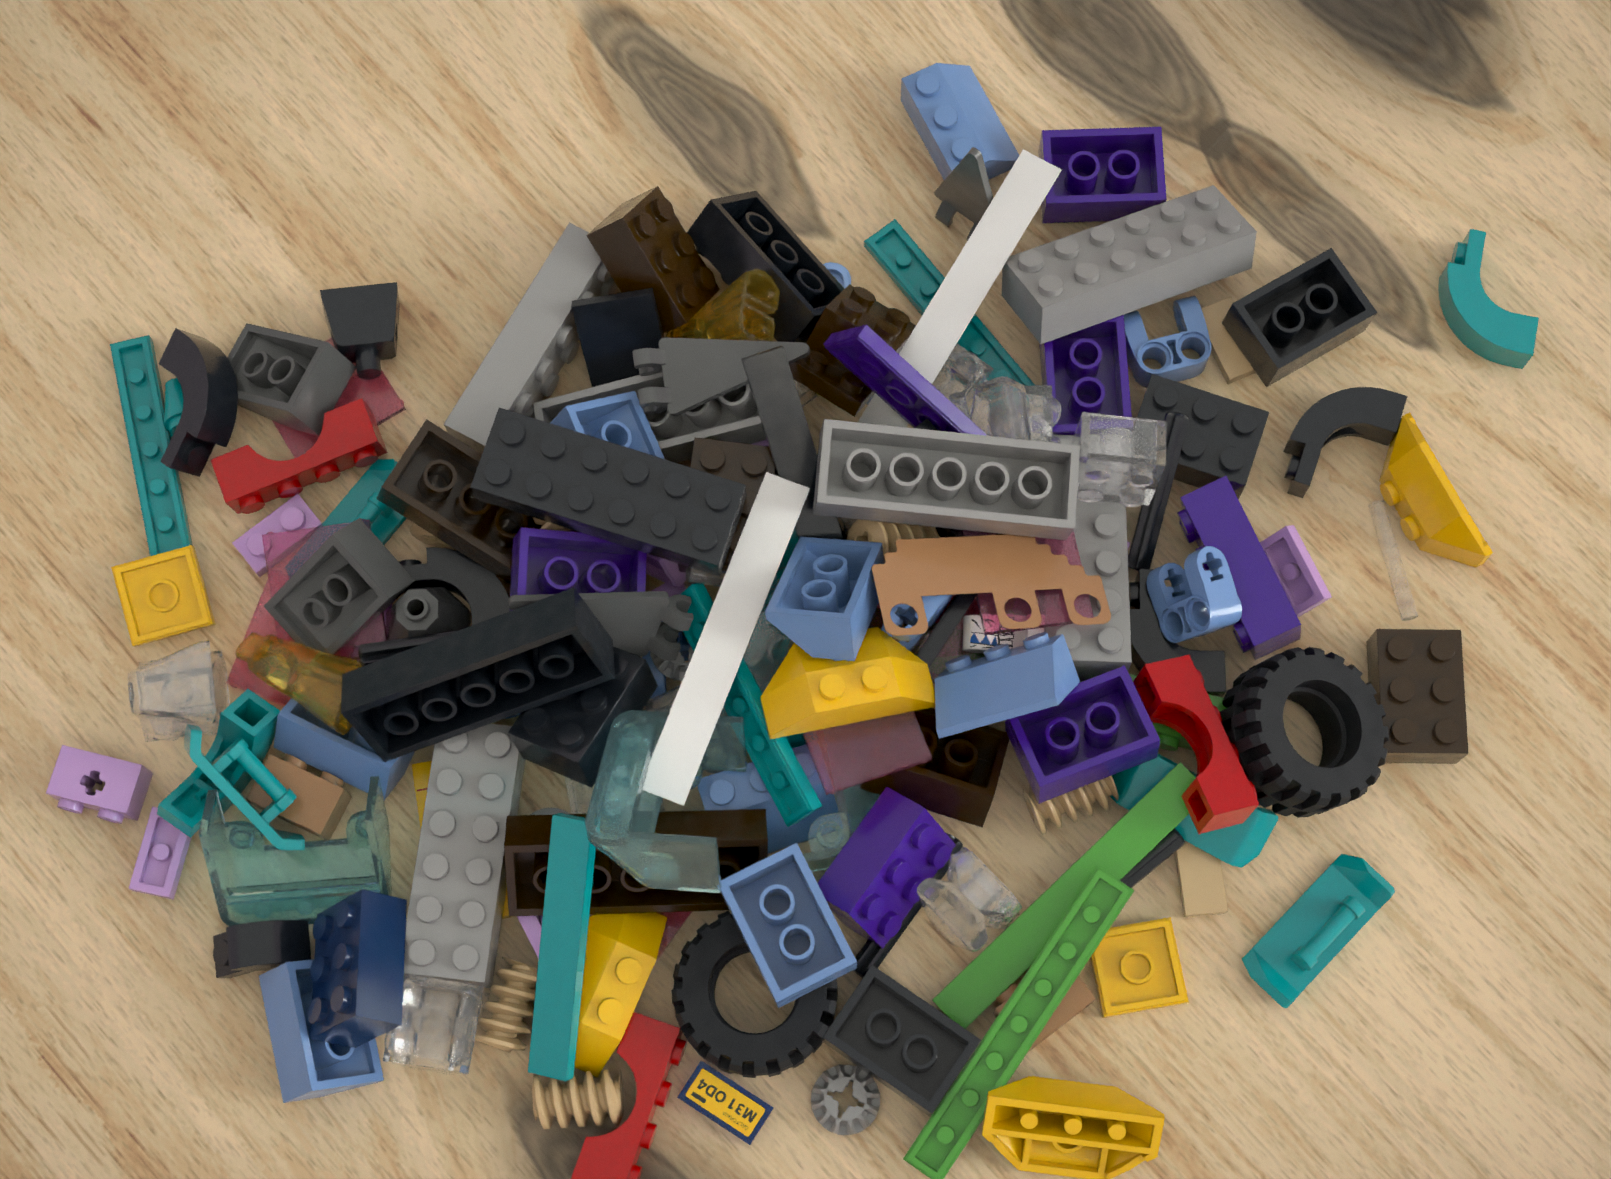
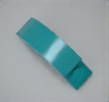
(1477, 320)
(245, 718)

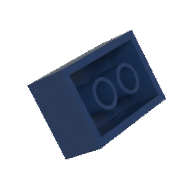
(358, 969)

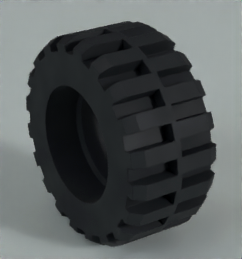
(1345, 717)
(720, 1042)

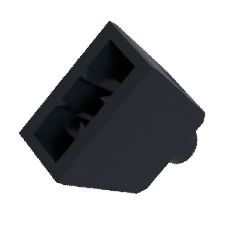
(363, 324)

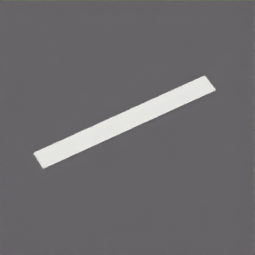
(971, 275)
(724, 638)

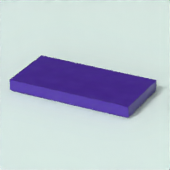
(896, 381)

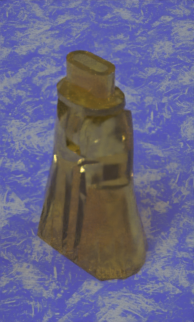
(737, 312)
(301, 674)

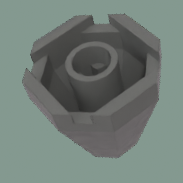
(425, 613)

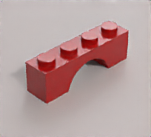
(346, 440)
(1177, 698)
(650, 1051)

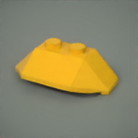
(1427, 500)
(829, 693)
(616, 969)
(1071, 1127)

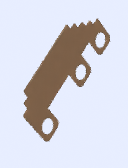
(981, 564)

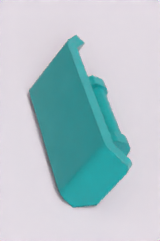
(363, 503)
(265, 779)
(1233, 844)
(1316, 928)

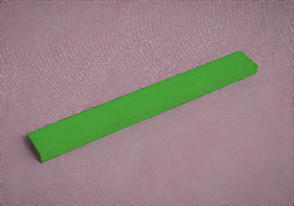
(1024, 938)
(1019, 1023)

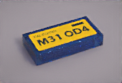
(725, 1103)

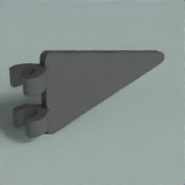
(965, 191)
(699, 370)
(634, 619)

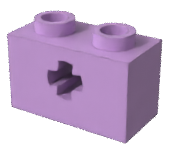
(78, 772)

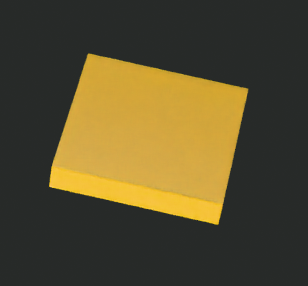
(163, 595)
(1138, 968)

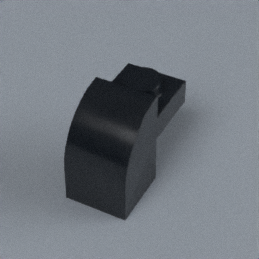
(260, 946)

